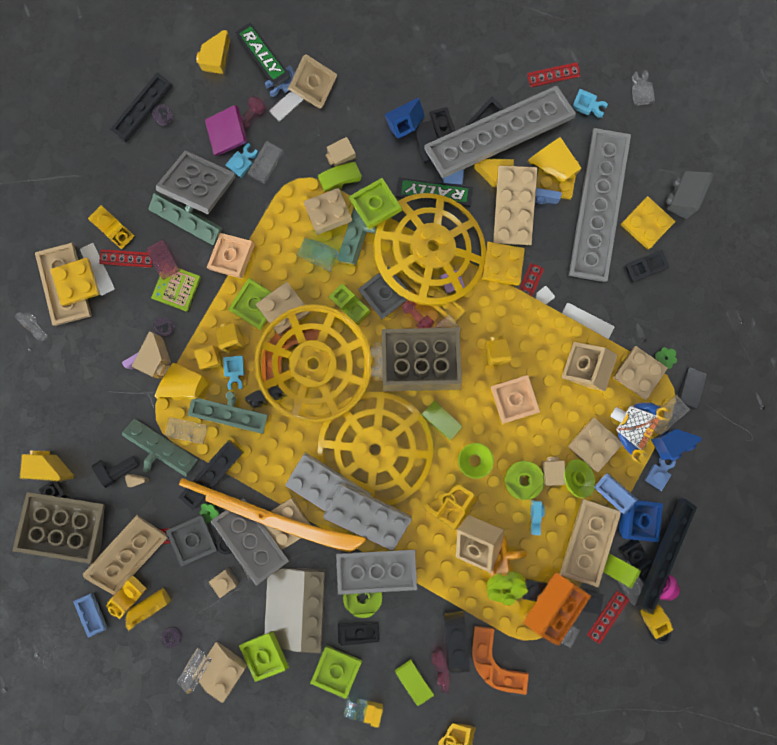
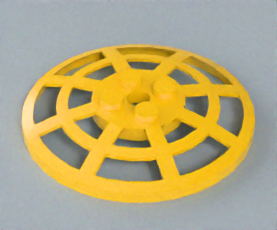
(427, 258)
(326, 363)
(386, 440)

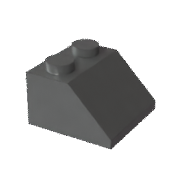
(688, 193)

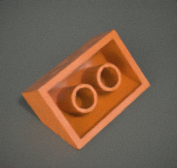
(556, 609)

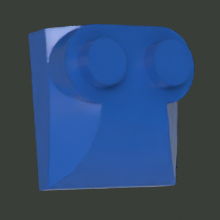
(642, 521)

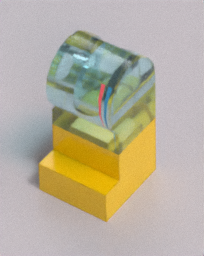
(364, 711)

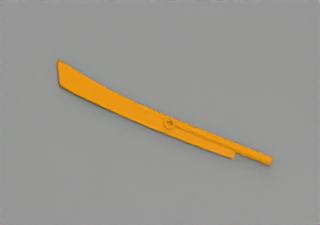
(315, 534)

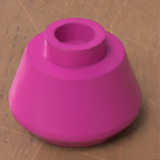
(671, 589)

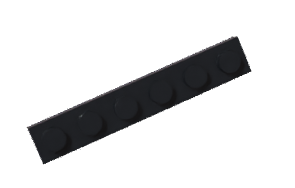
(666, 556)

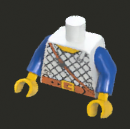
(638, 426)

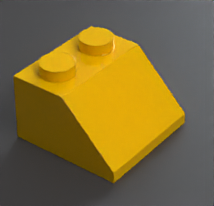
(44, 467)

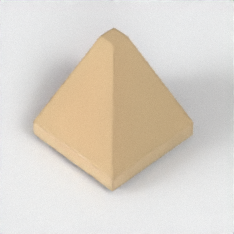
(134, 480)

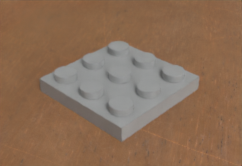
(195, 182)

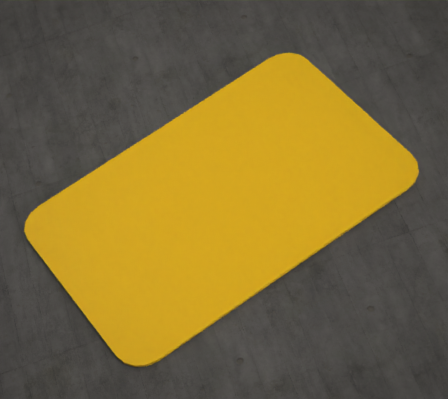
(538, 348)

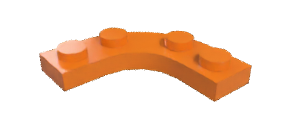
(267, 373)
(492, 673)

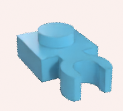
(586, 103)
(240, 162)
(234, 368)
(537, 513)

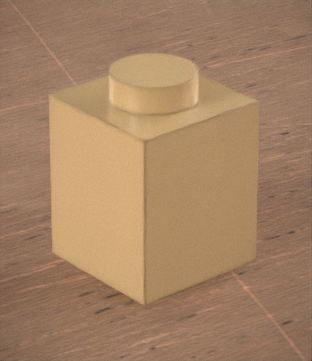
(340, 152)
(553, 471)
(224, 582)

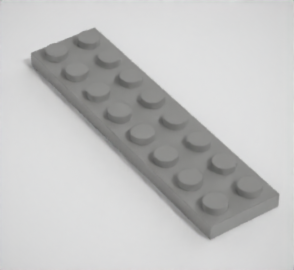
(499, 131)
(599, 205)

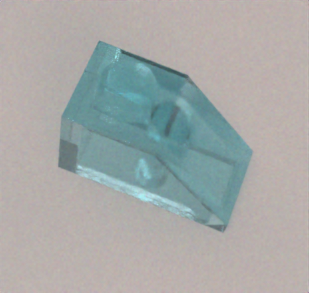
(318, 253)

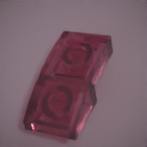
(162, 259)
(440, 665)

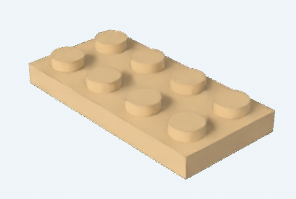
(515, 205)
(54, 258)
(590, 543)
(125, 555)

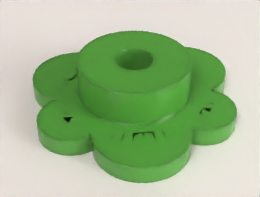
(669, 354)
(209, 512)

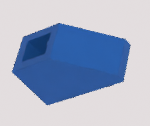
(405, 118)
(674, 442)

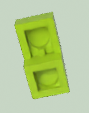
(339, 175)
(349, 304)
(621, 571)
(414, 682)

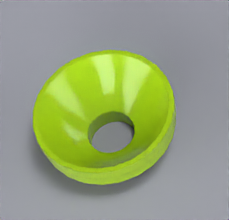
(486, 460)

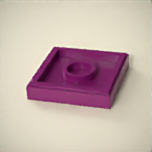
(226, 130)

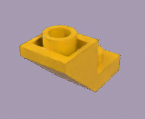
(111, 227)
(125, 597)

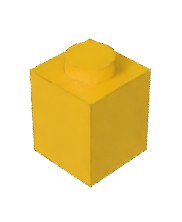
(208, 358)
(658, 622)

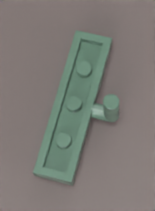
(185, 218)
(354, 239)
(228, 414)
(159, 448)

